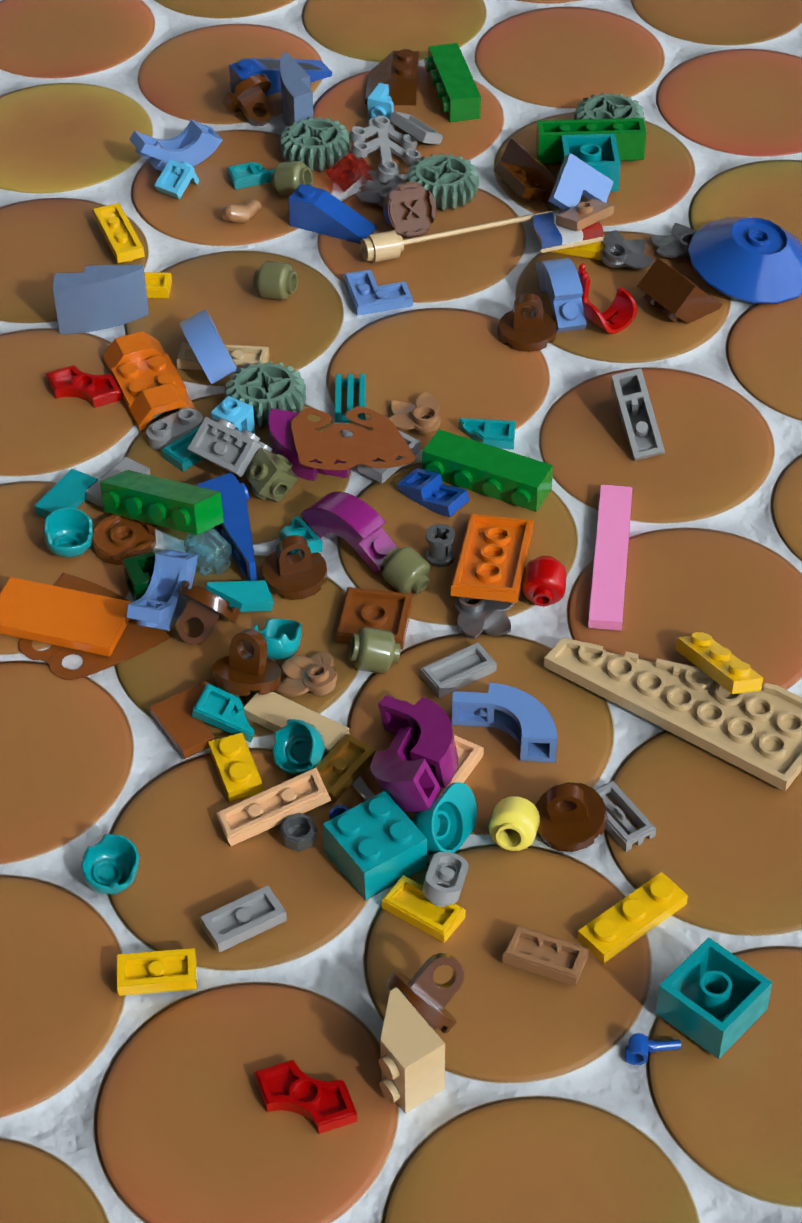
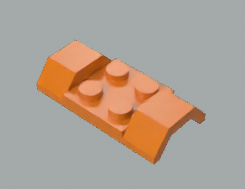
(145, 377)

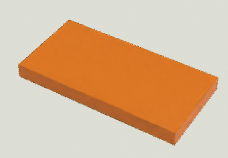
(492, 558)
(62, 616)

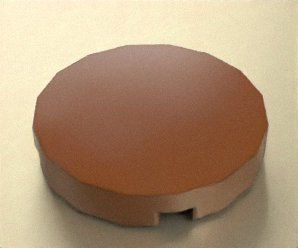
(122, 538)

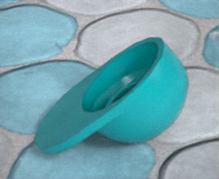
(448, 819)

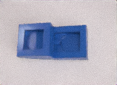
(429, 491)

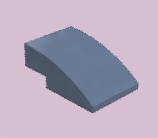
(295, 91)
(100, 297)

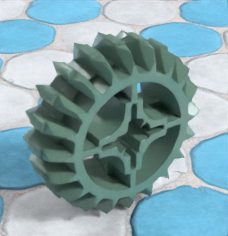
(608, 107)
(315, 142)
(447, 178)
(266, 388)

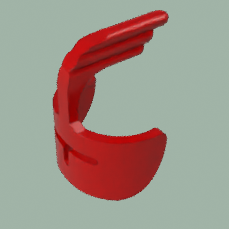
(623, 307)

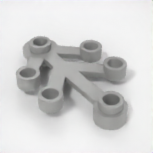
(382, 129)

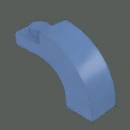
(191, 146)
(565, 291)
(208, 346)
(161, 603)
(511, 712)

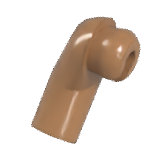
(240, 213)

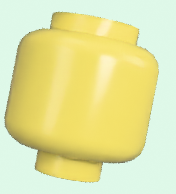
(514, 823)

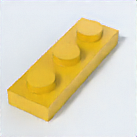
(118, 233)
(719, 663)
(632, 917)

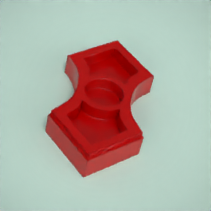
(95, 389)
(321, 1102)

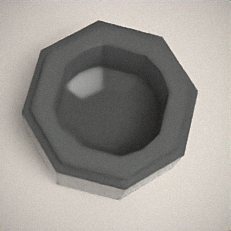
(298, 832)

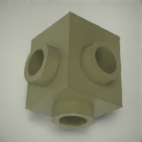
(270, 475)

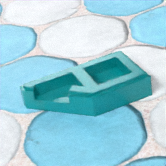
(248, 175)
(491, 432)
(300, 528)
(223, 712)

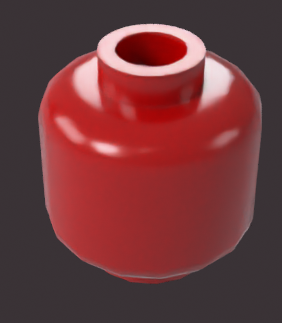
(544, 581)

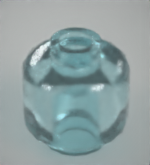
(212, 552)

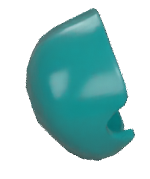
(68, 532)
(282, 638)
(298, 747)
(110, 864)

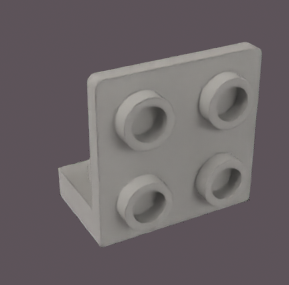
(225, 445)

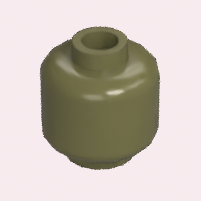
(289, 176)
(275, 280)
(406, 570)
(373, 650)

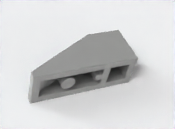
(636, 414)

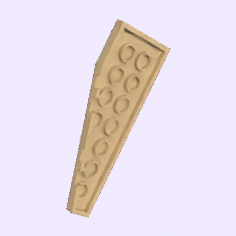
(747, 729)

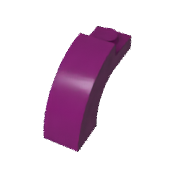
(283, 443)
(354, 522)
(433, 730)
(405, 781)

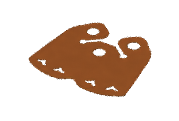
(362, 448)

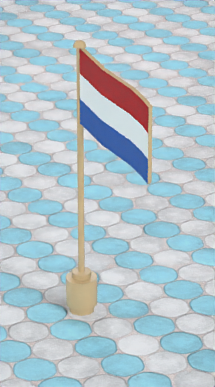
(552, 237)

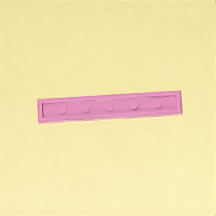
(610, 558)

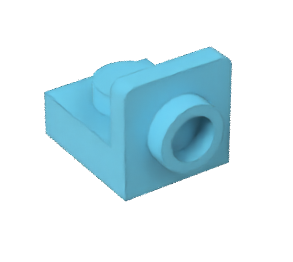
(379, 102)
(176, 178)
(235, 412)

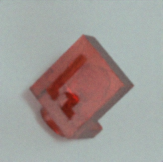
(349, 171)

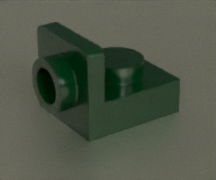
(138, 573)

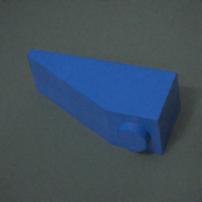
(325, 214)

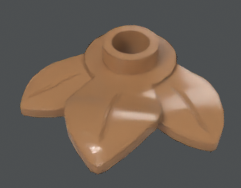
(419, 416)
(308, 675)

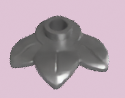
(376, 193)
(674, 244)
(624, 252)
(481, 616)

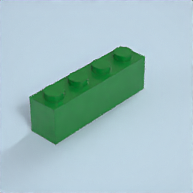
(453, 82)
(629, 135)
(488, 470)
(162, 502)

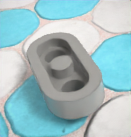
(172, 427)
(445, 878)

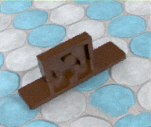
(525, 174)

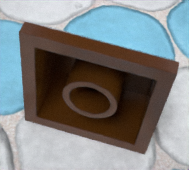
(401, 73)
(676, 293)

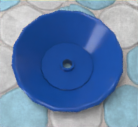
(748, 259)

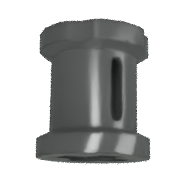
(442, 543)

